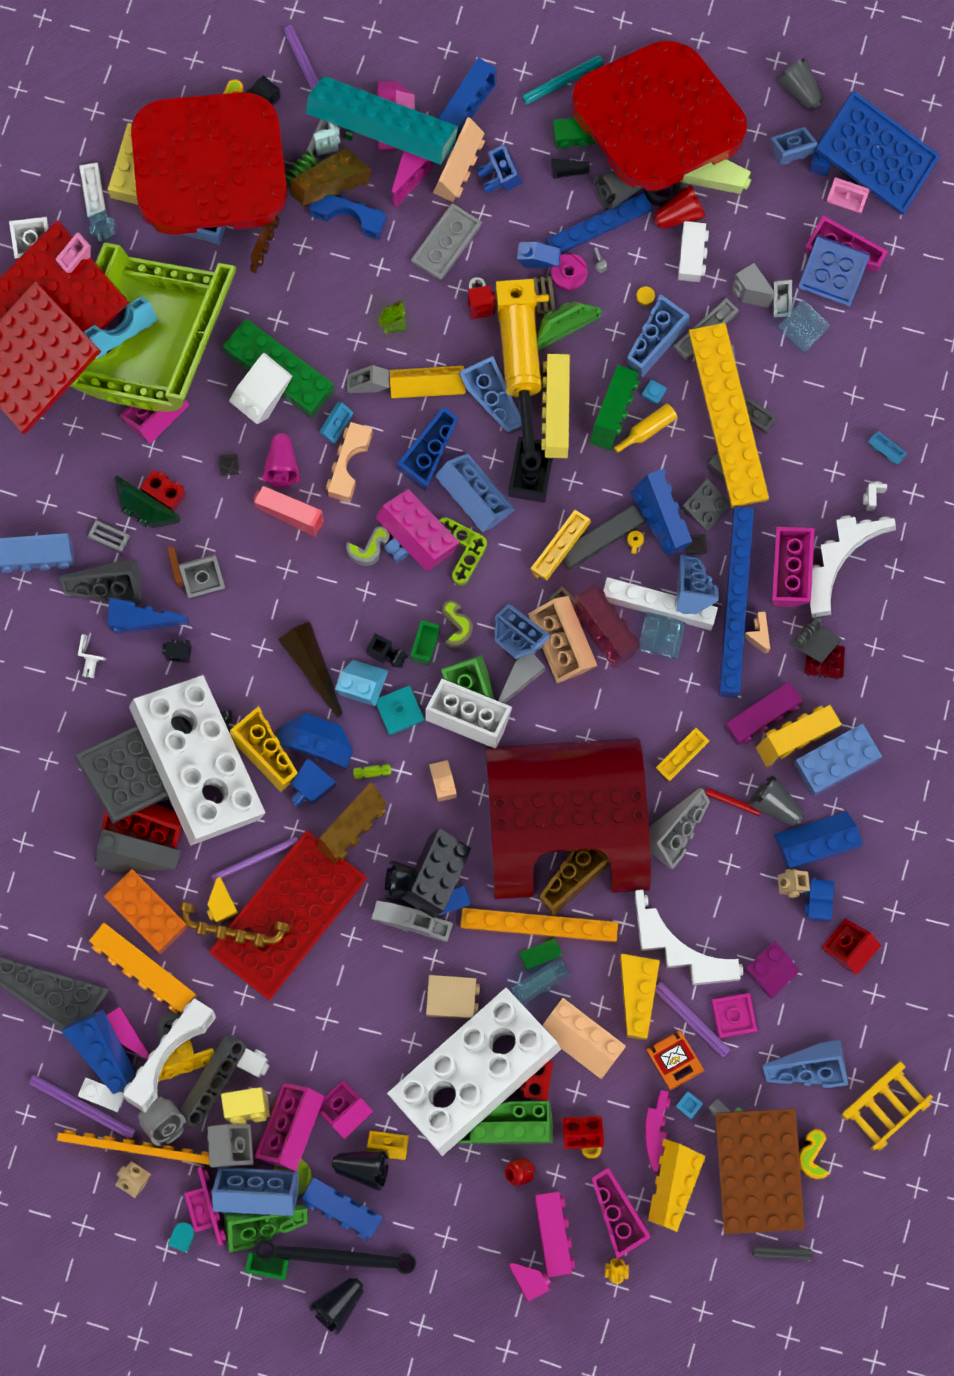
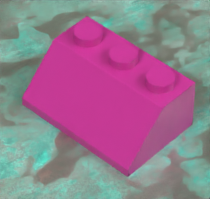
(150, 423)
(530, 1281)

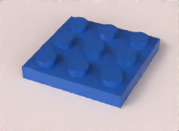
(834, 270)

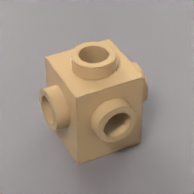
(793, 883)
(132, 1179)

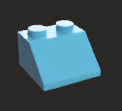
(361, 682)

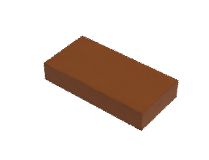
(175, 566)

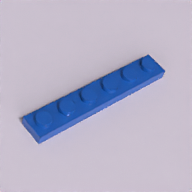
(600, 224)

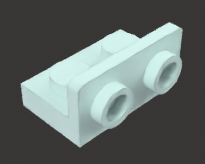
(327, 140)

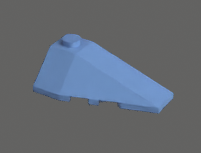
(814, 1065)

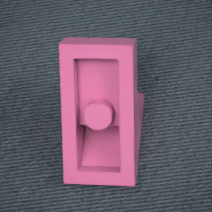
(73, 253)

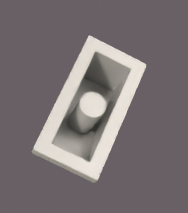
(100, 1095)

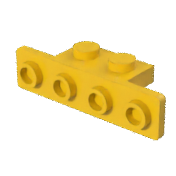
(184, 1061)

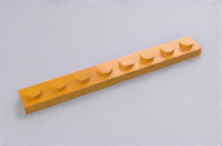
(539, 925)
(128, 1146)

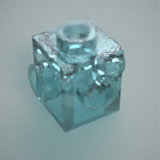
(101, 226)

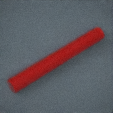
(731, 801)

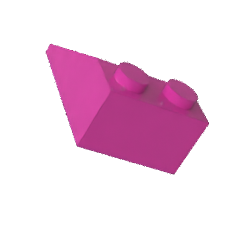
(409, 174)

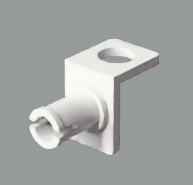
(90, 660)

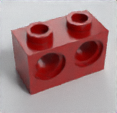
(481, 302)
(160, 493)
(542, 1081)
(582, 1132)

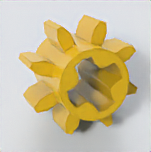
(616, 1271)

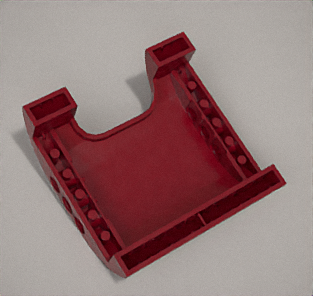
(568, 801)

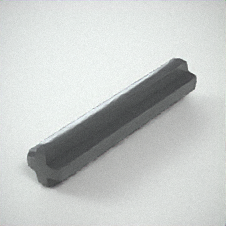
(782, 1252)

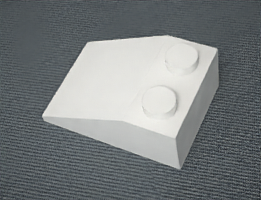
(261, 389)

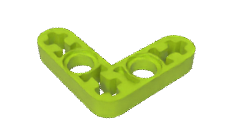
(468, 543)

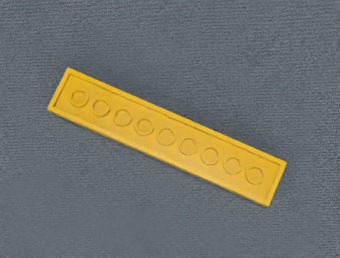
(728, 415)

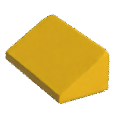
(393, 1143)

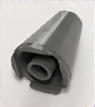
(801, 84)
(612, 190)
(776, 802)

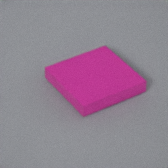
(734, 1015)

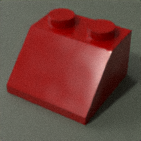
(851, 946)

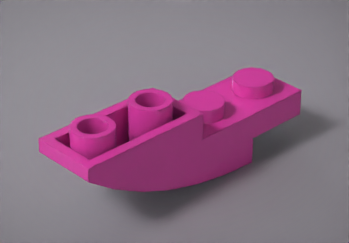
(653, 1136)

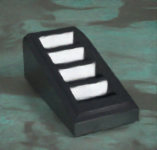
(566, 168)

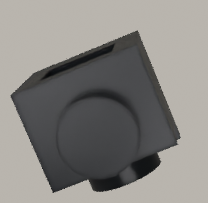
(177, 651)

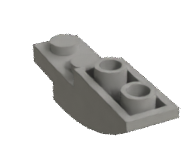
(411, 920)

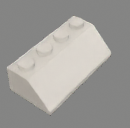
(468, 713)

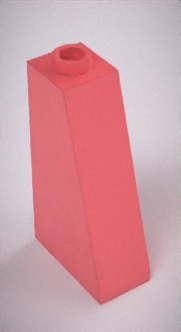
(289, 510)

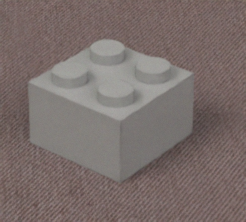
(230, 1145)

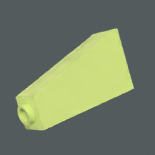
(721, 176)

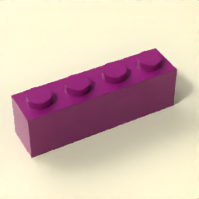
(763, 714)

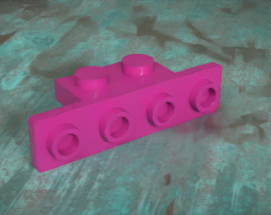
(201, 1208)

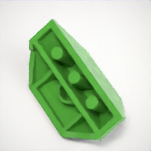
(565, 321)

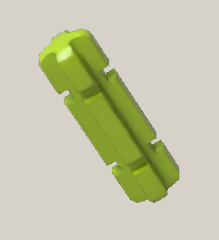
(372, 771)

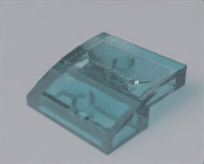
(804, 325)
(662, 635)

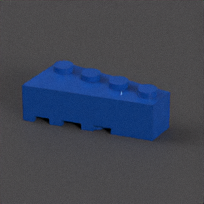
(101, 1050)
(342, 1208)

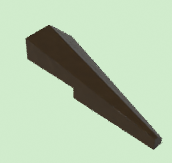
(304, 650)

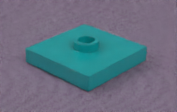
(399, 710)

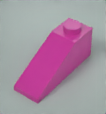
(126, 1032)

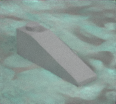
(676, 827)

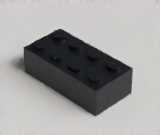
(436, 873)

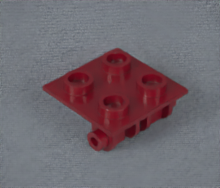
(832, 665)

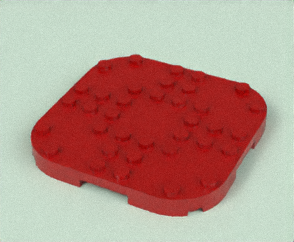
(658, 114)
(208, 162)

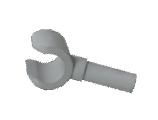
(601, 266)

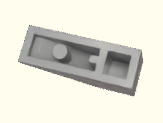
(523, 673)

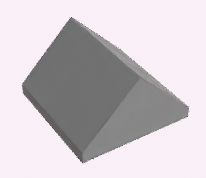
(202, 576)

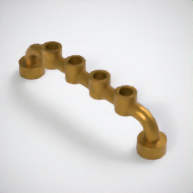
(240, 936)

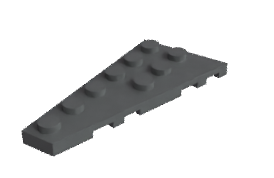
(50, 994)

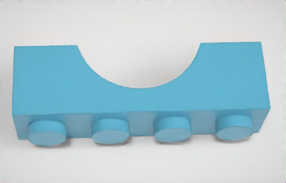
(137, 317)

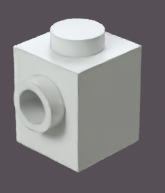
(254, 1062)

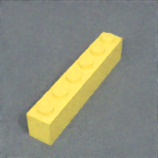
(557, 406)

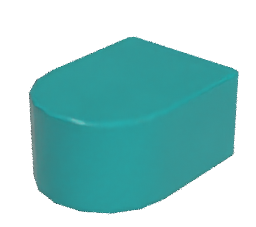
(182, 1237)

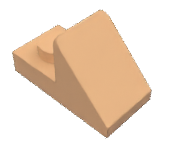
(759, 638)

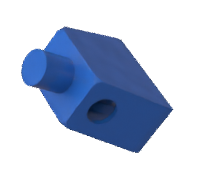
(311, 784)

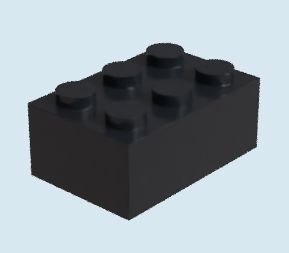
(530, 488)

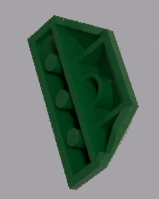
(143, 507)

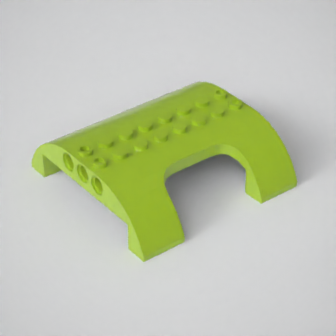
(161, 360)

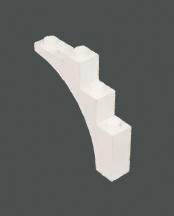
(835, 553)

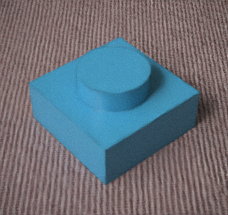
(654, 392)
(689, 1105)

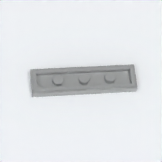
(721, 314)

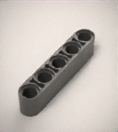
(604, 536)
(216, 1071)

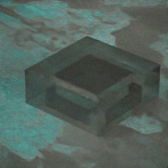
(229, 465)
(698, 545)

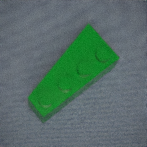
(614, 407)

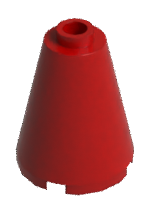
(680, 208)

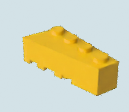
(263, 749)
(638, 987)
(674, 1184)

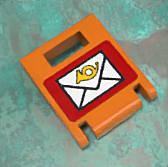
(672, 1057)

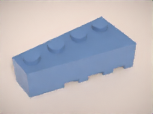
(657, 335)

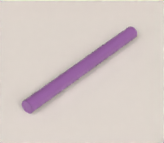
(254, 859)

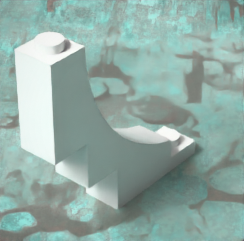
(656, 936)

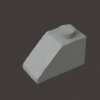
(368, 380)

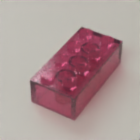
(605, 626)

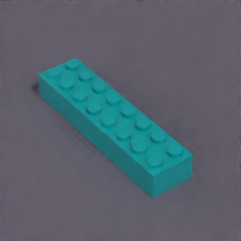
(381, 119)

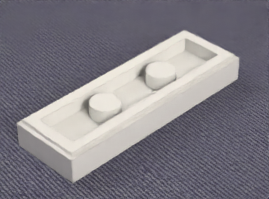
(92, 188)

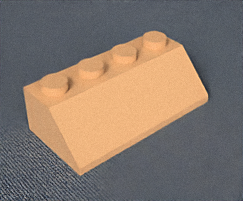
(459, 161)
(567, 647)
(583, 1038)

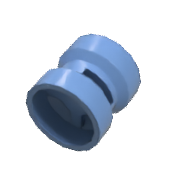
(397, 550)

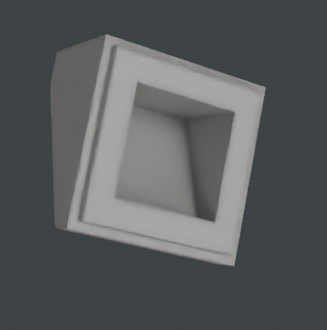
(717, 1106)

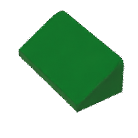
(540, 954)

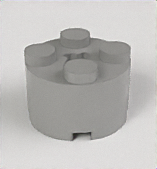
(162, 1121)

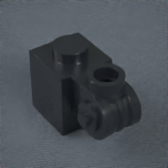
(382, 651)

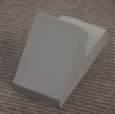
(782, 298)

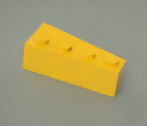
(797, 734)

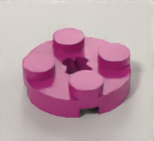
(569, 282)

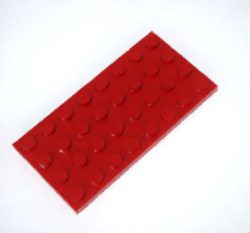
(301, 891)

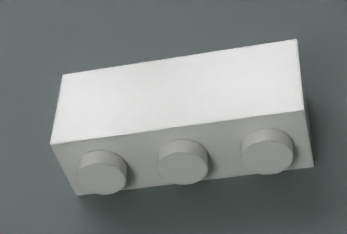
(693, 251)

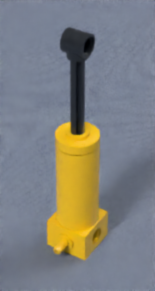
(516, 316)

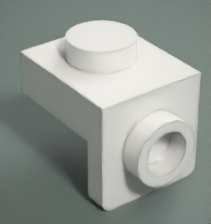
(869, 497)

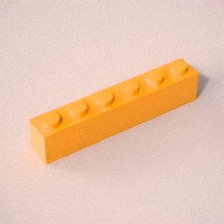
(142, 968)

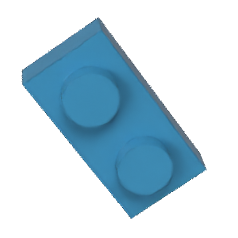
(336, 422)
(887, 447)

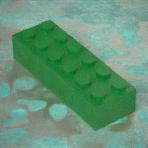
(307, 387)

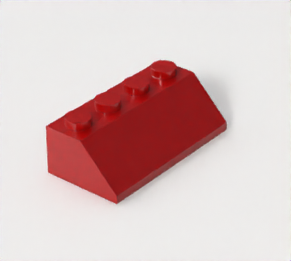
(150, 824)

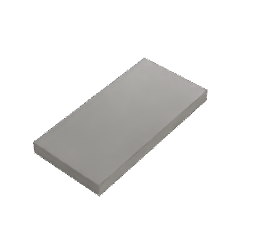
(446, 242)

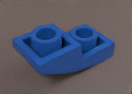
(458, 899)

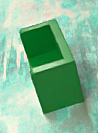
(425, 643)
(273, 1268)

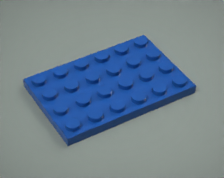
(877, 152)

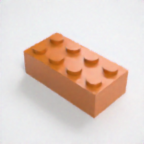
(146, 911)

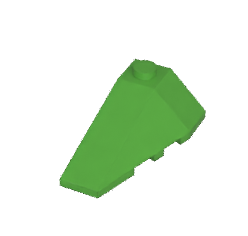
(471, 675)
(249, 1228)

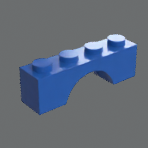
(371, 220)

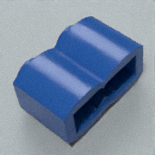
(819, 900)

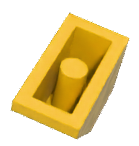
(220, 903)

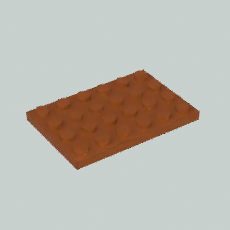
(759, 1171)

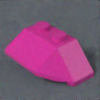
(396, 93)

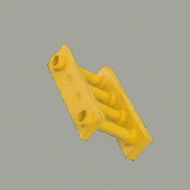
(882, 1087)

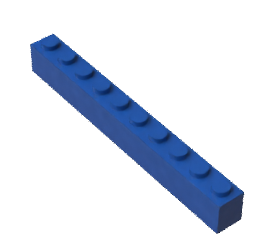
(736, 602)

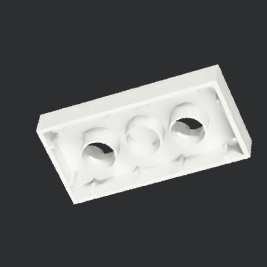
(196, 759)
(474, 1071)

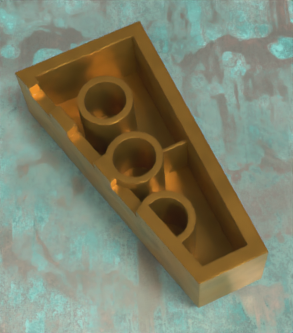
(329, 177)
(572, 878)

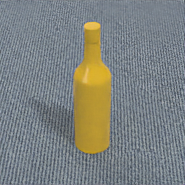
(648, 427)

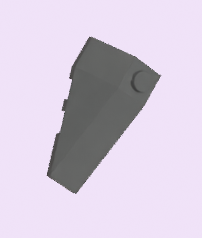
(113, 580)
(124, 852)

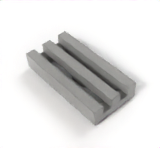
(118, 548)

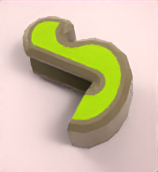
(461, 622)

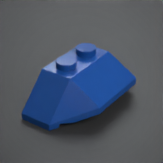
(316, 739)

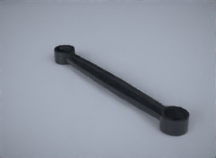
(335, 1257)

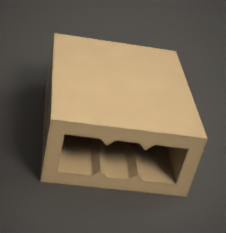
(452, 997)

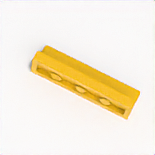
(426, 382)
(560, 545)

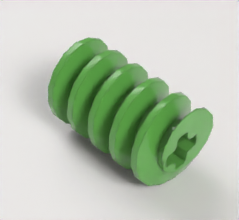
(307, 162)

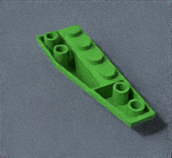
(514, 1124)

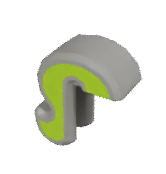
(371, 553)

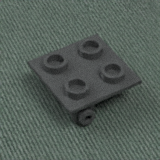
(706, 505)
(815, 640)

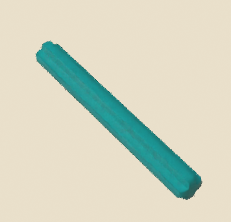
(562, 79)

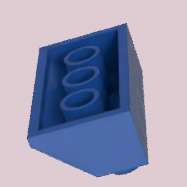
(818, 840)

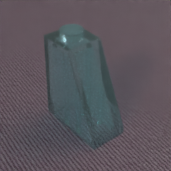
(541, 981)

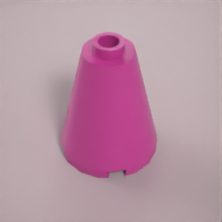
(281, 463)

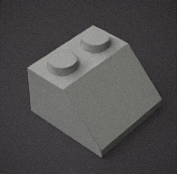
(752, 287)

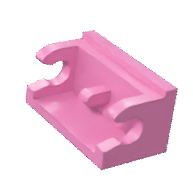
(847, 195)

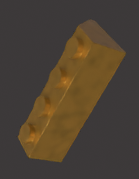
(352, 824)

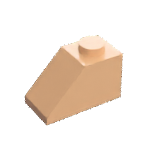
(443, 781)

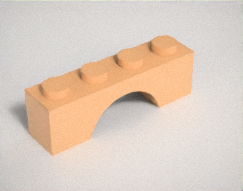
(356, 441)

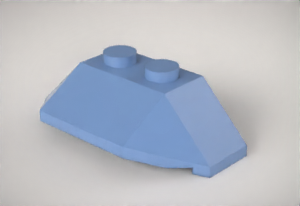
(518, 633)

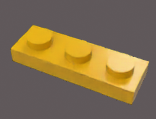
(682, 755)

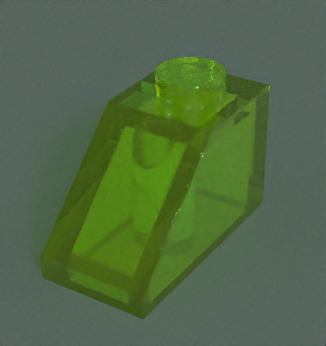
(393, 318)

